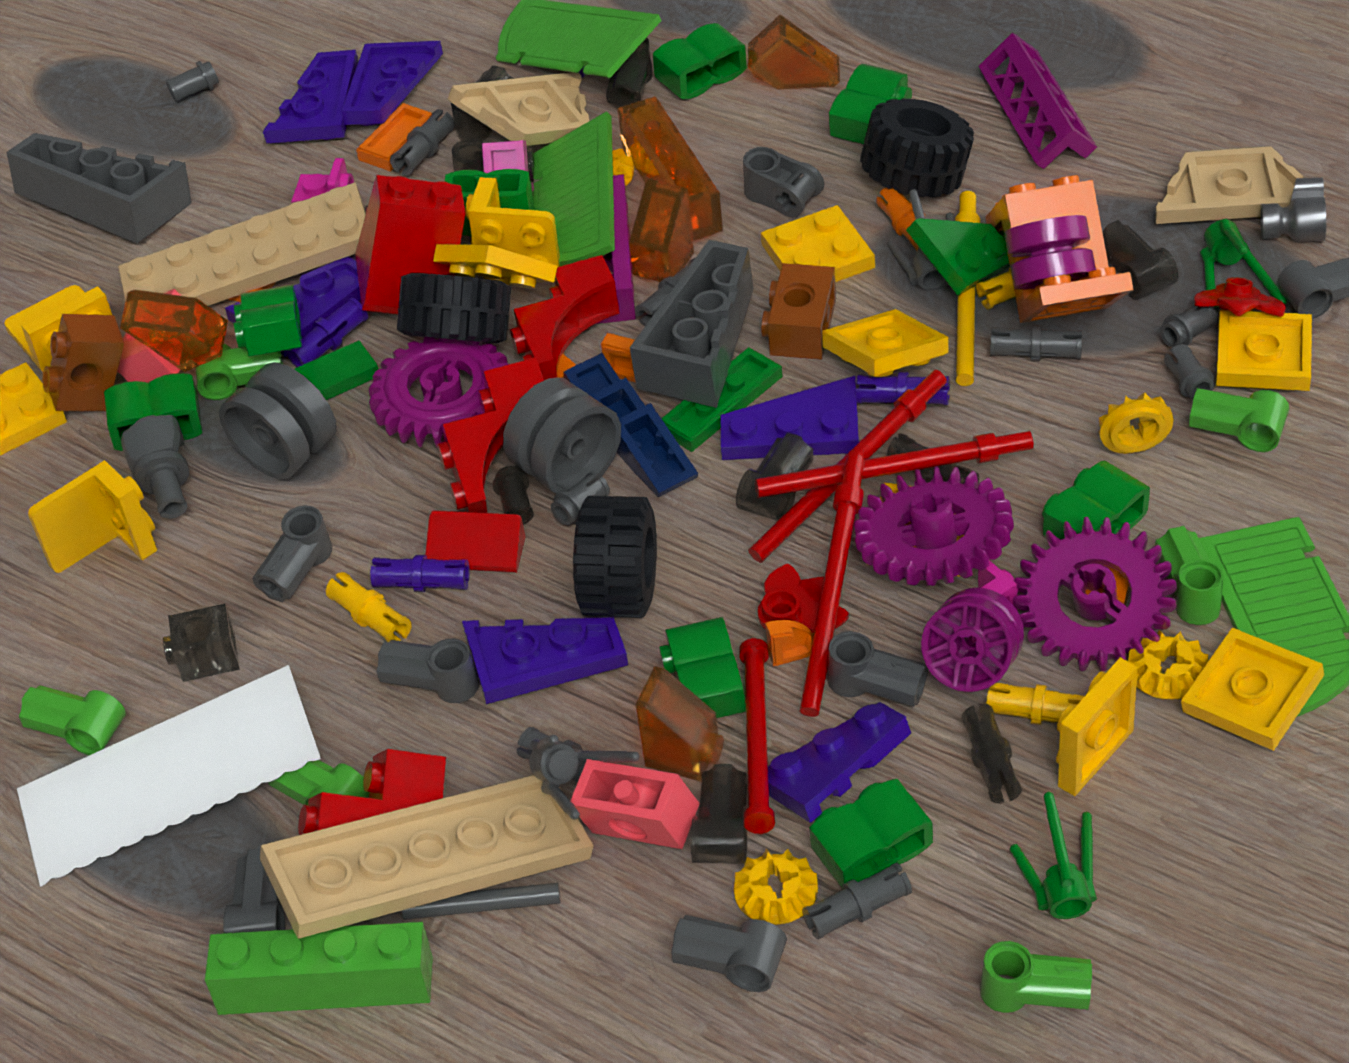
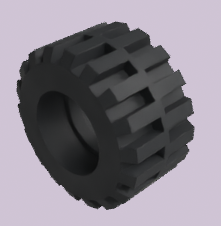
(916, 147)
(453, 307)
(615, 556)

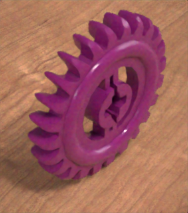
(443, 399)
(978, 514)
(1089, 553)

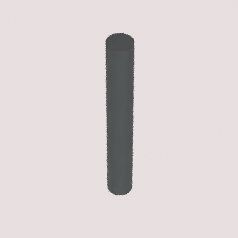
(488, 901)

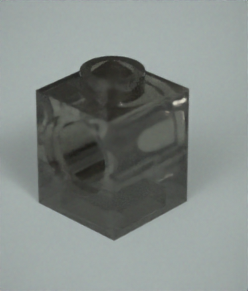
(202, 643)

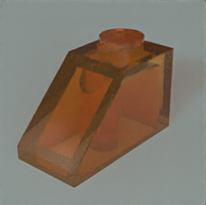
(791, 58)
(661, 232)
(175, 327)
(676, 727)

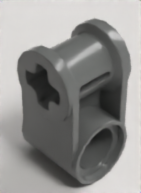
(776, 181)

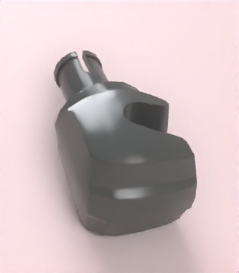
(154, 461)

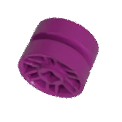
(1051, 250)
(967, 664)

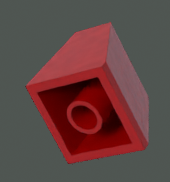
(401, 235)

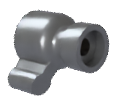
(1304, 217)

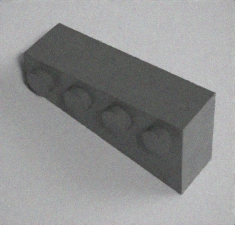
(99, 186)
(696, 328)

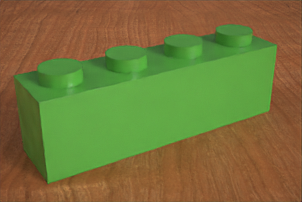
(321, 970)

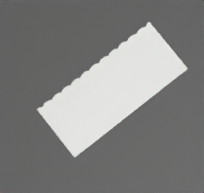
(166, 774)

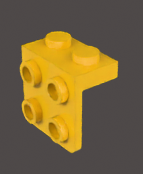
(515, 230)
(35, 324)
(91, 514)

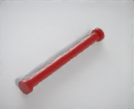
(758, 816)

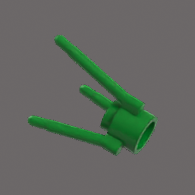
(1228, 247)
(1065, 889)

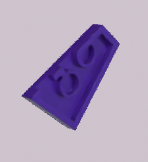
(385, 79)
(318, 102)
(321, 292)
(820, 415)
(535, 657)
(825, 764)

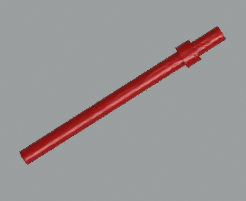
(906, 408)
(982, 448)
(846, 502)

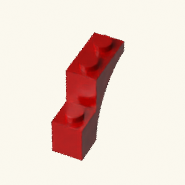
(580, 298)
(476, 440)
(394, 782)

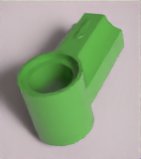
(234, 368)
(1255, 419)
(1196, 576)
(82, 721)
(318, 778)
(1036, 979)

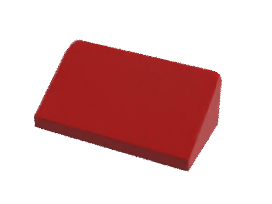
(484, 539)

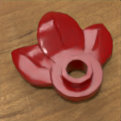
(1239, 298)
(793, 599)

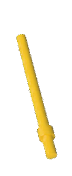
(966, 305)

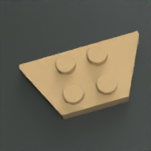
(527, 107)
(1226, 185)

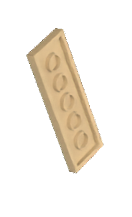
(255, 250)
(421, 855)

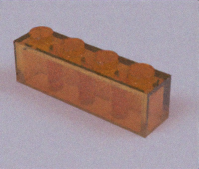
(664, 155)

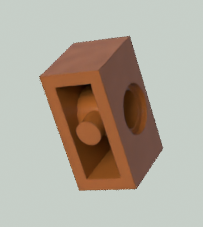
(800, 311)
(83, 361)

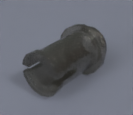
(512, 487)

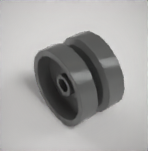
(277, 420)
(561, 434)

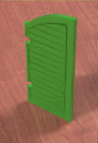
(572, 36)
(579, 189)
(1284, 597)

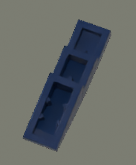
(645, 439)

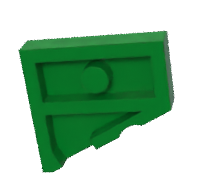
(961, 250)

